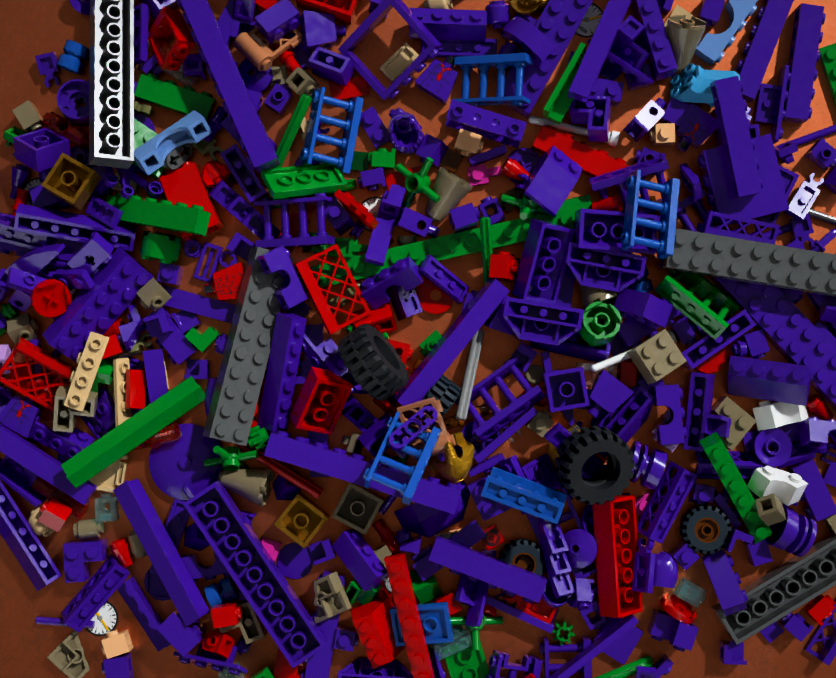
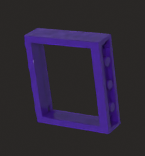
(365, 28)

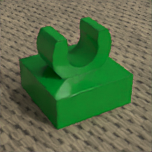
(12, 132)

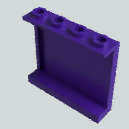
(720, 194)

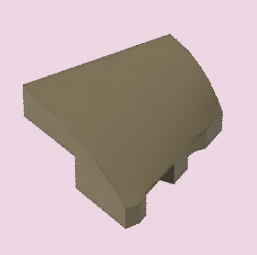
(330, 597)
(70, 657)

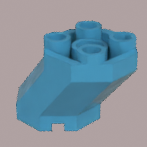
(694, 84)

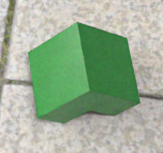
(203, 341)
(104, 374)
(426, 589)
(356, 593)

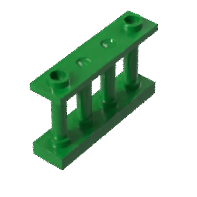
(692, 307)

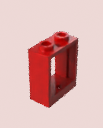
(171, 21)

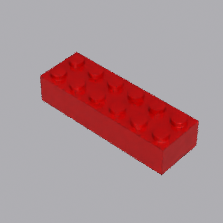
(616, 547)

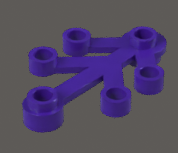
(154, 189)

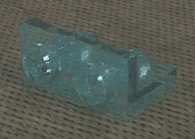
(461, 641)

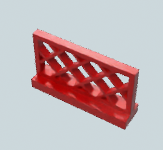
(317, 296)
(43, 358)

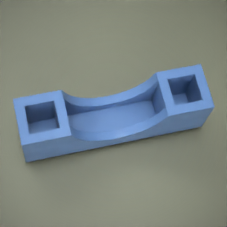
(712, 45)
(187, 130)

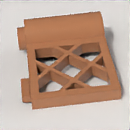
(258, 53)
(444, 435)

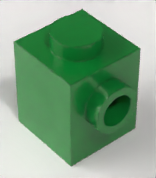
(428, 344)

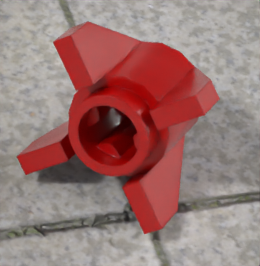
(214, 172)

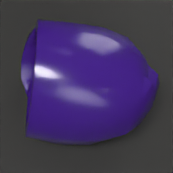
(665, 570)

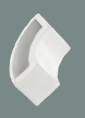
(777, 414)
(784, 485)

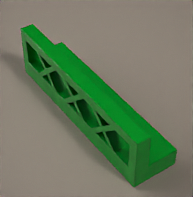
(559, 102)

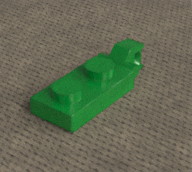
(348, 248)

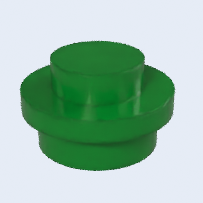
(8, 310)

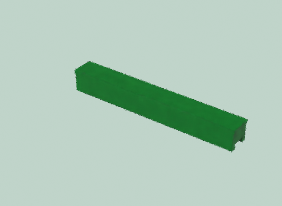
(133, 432)

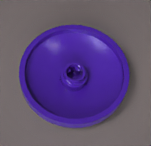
(183, 462)

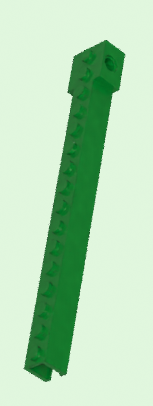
(452, 245)

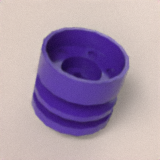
(71, 94)
(648, 467)
(793, 534)

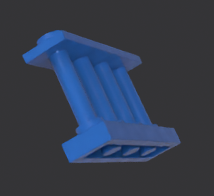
(501, 62)
(349, 127)
(667, 208)
(414, 473)
(524, 495)

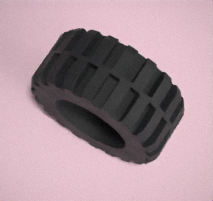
(373, 362)
(610, 480)

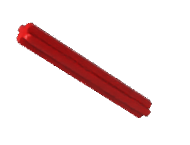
(285, 472)

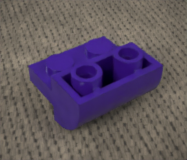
(542, 471)

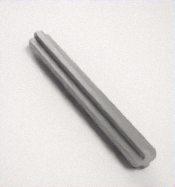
(469, 375)

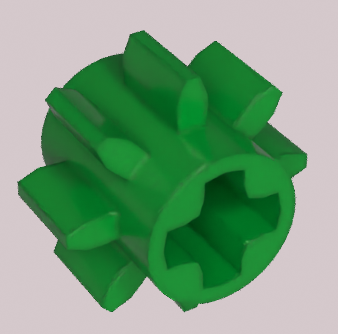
(258, 437)
(567, 630)

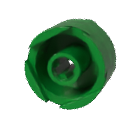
(160, 246)
(600, 324)

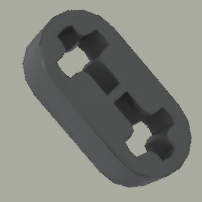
(178, 158)

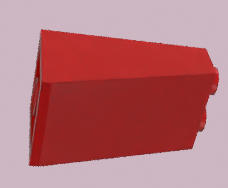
(187, 187)

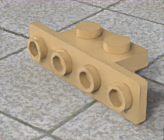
(87, 369)
(118, 390)

